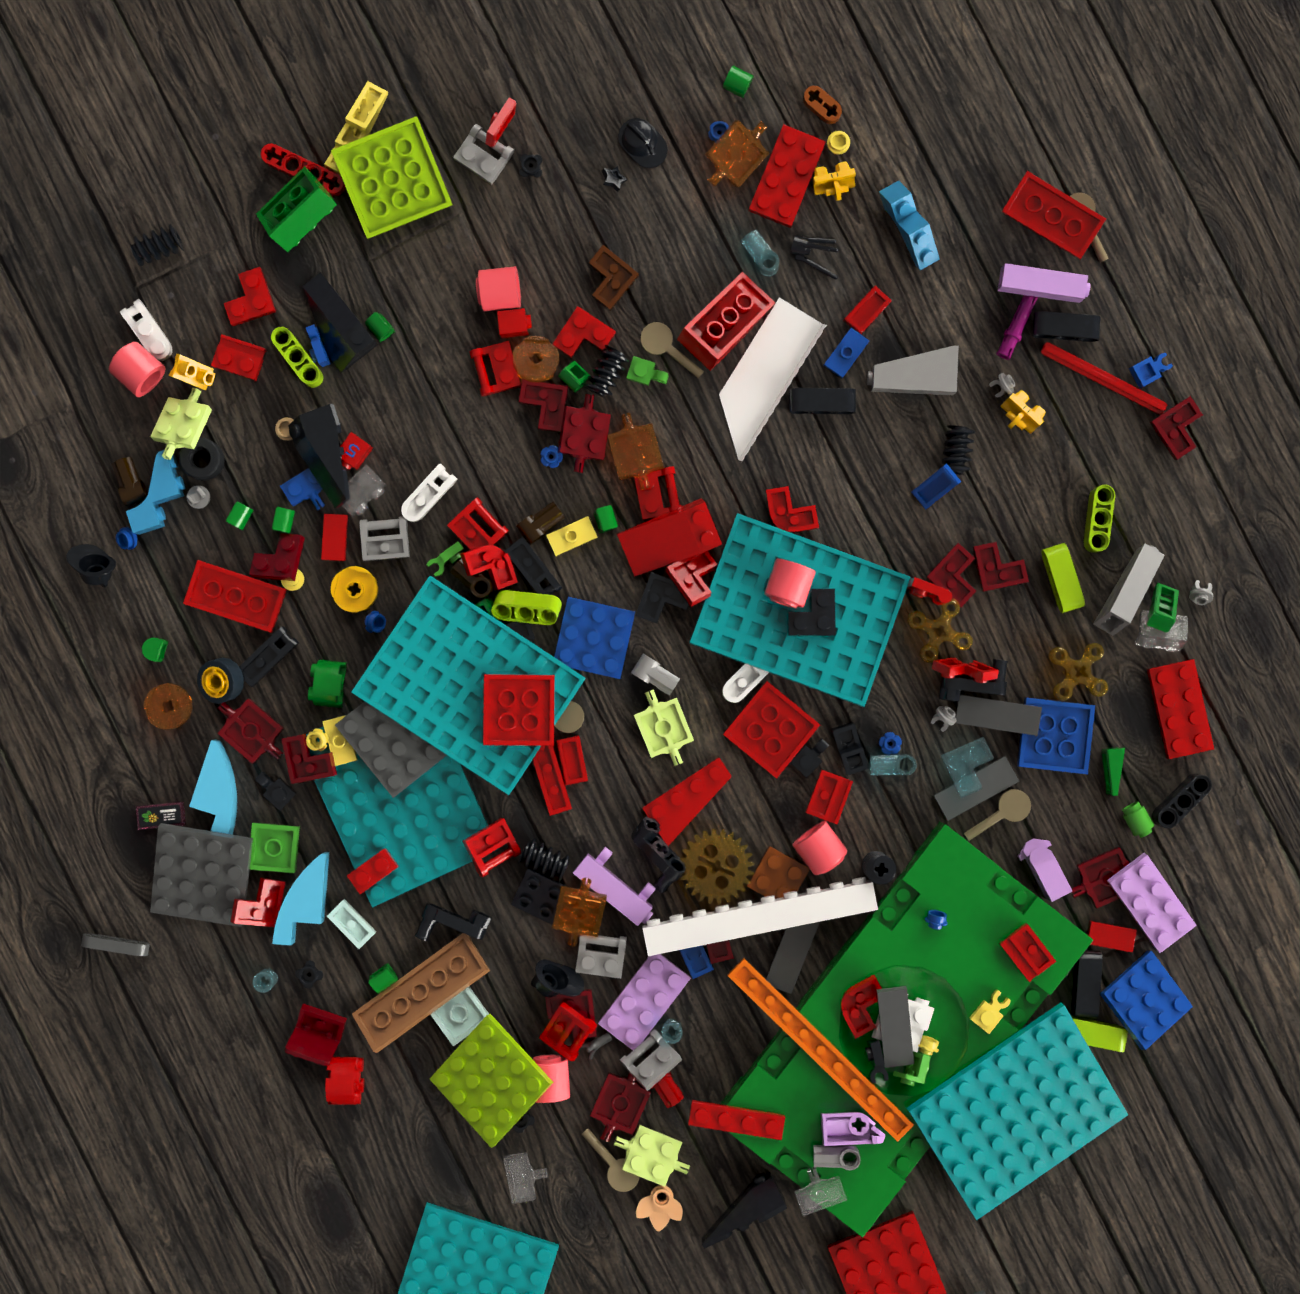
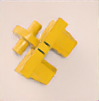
(835, 182)
(192, 372)
(1021, 414)

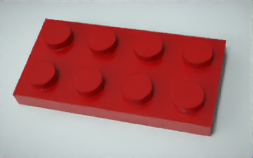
(787, 176)
(1053, 215)
(235, 596)
(1180, 709)

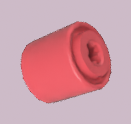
(498, 289)
(136, 369)
(789, 583)
(820, 848)
(558, 1071)

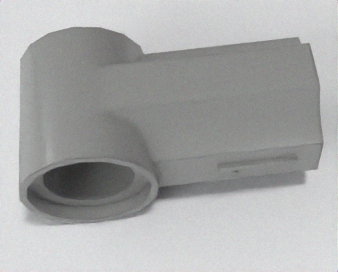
(653, 673)
(833, 1156)

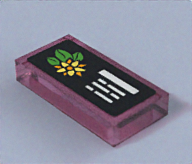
(153, 815)

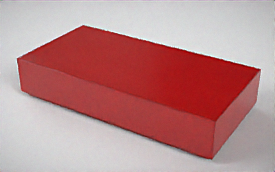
(867, 310)
(334, 537)
(572, 760)
(1112, 936)

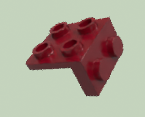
(316, 1035)

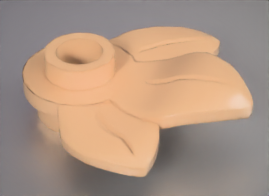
(659, 1210)

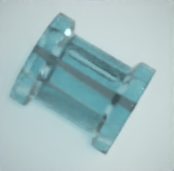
(261, 986)
(667, 1036)

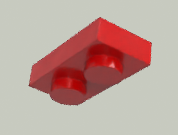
(372, 871)

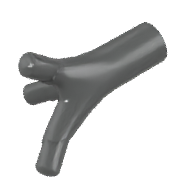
(594, 1045)

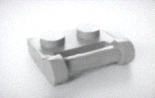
(480, 161)
(384, 546)
(601, 962)
(655, 1065)

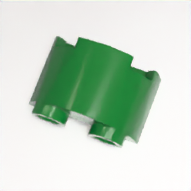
(327, 683)

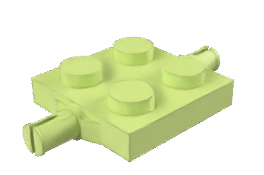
(181, 423)
(664, 727)
(651, 1155)

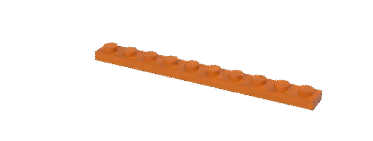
(820, 1049)

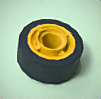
(220, 680)

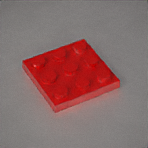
(518, 710)
(771, 729)

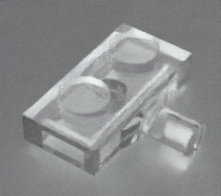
(522, 1177)
(820, 1193)

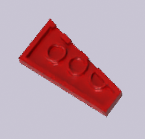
(685, 800)

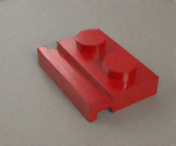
(238, 357)
(829, 796)
(1027, 952)

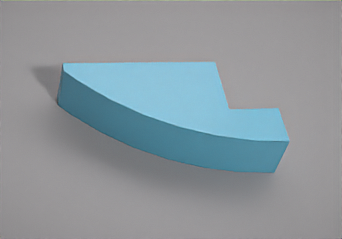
(217, 789)
(304, 901)

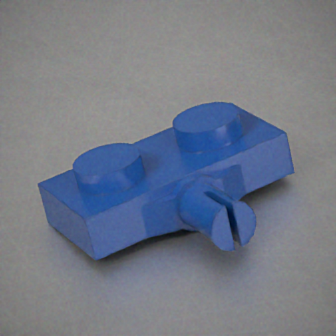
(302, 488)

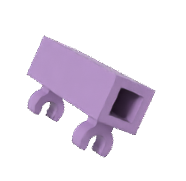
(1043, 283)
(618, 893)

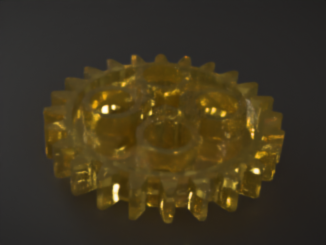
(725, 846)

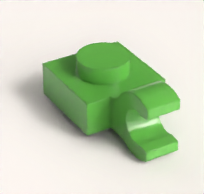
(643, 372)
(451, 555)

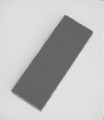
(998, 715)
(993, 778)
(791, 956)
(895, 1026)

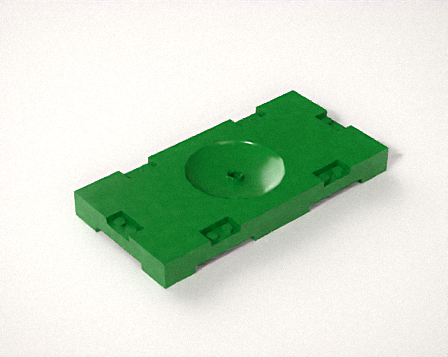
(944, 966)

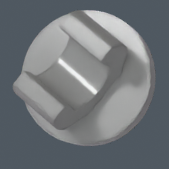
(1006, 383)
(198, 497)
(1201, 595)
(945, 714)

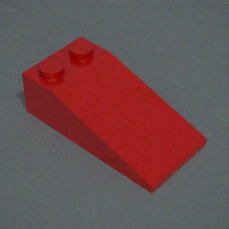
(725, 321)
(670, 538)

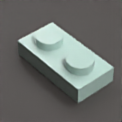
(351, 924)

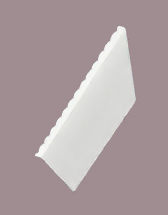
(767, 372)

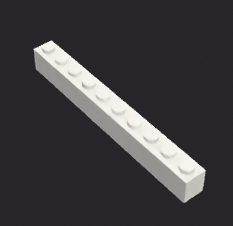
(759, 917)

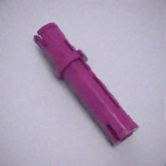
(1016, 327)

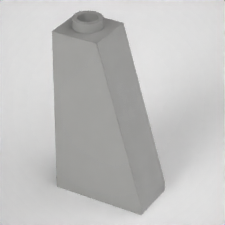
(918, 374)
(1129, 590)

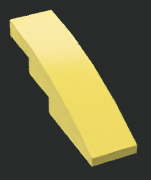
(359, 119)

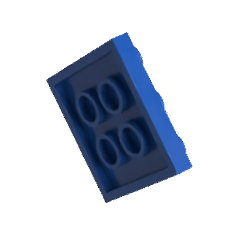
(594, 637)
(1062, 737)
(1146, 1000)

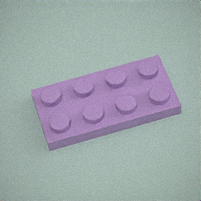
(1151, 902)
(644, 1000)

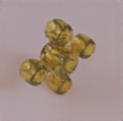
(935, 640)
(1085, 665)

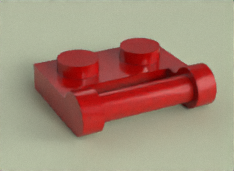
(502, 364)
(651, 499)
(470, 532)
(921, 588)
(489, 840)
(561, 1027)

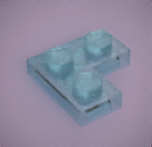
(961, 764)

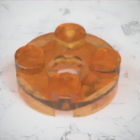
(527, 349)
(156, 712)

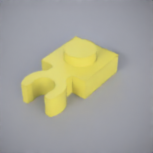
(988, 1014)

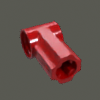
(668, 1090)

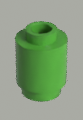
(1138, 819)

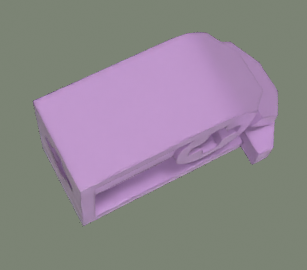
(1045, 869)
(838, 1129)

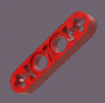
(274, 163)

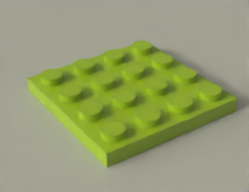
(391, 177)
(491, 1080)

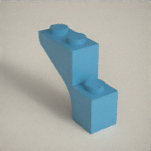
(912, 226)
(164, 487)

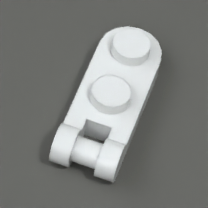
(148, 331)
(427, 494)
(742, 683)

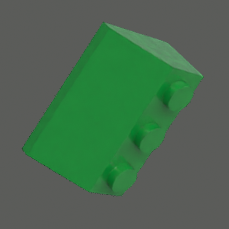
(296, 209)

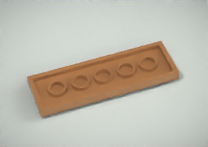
(420, 992)

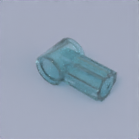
(759, 252)
(890, 765)

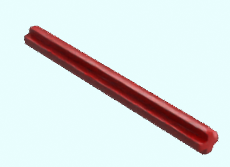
(1103, 378)

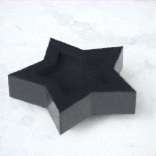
(613, 178)

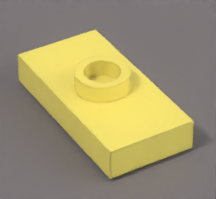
(571, 536)
(338, 745)

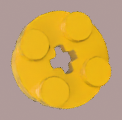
(348, 577)

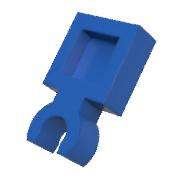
(318, 352)
(1149, 370)

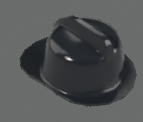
(643, 143)
(91, 563)
(556, 979)

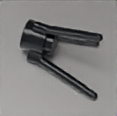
(803, 245)

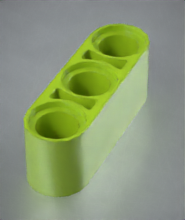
(289, 349)
(1104, 508)
(1063, 577)
(526, 607)
(1102, 1034)

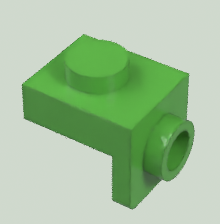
(915, 1072)

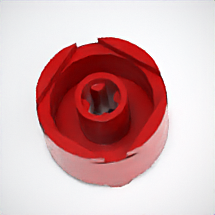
(344, 1081)

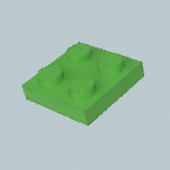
(274, 847)

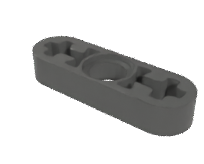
(115, 944)

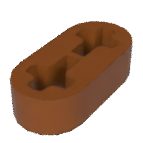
(819, 109)

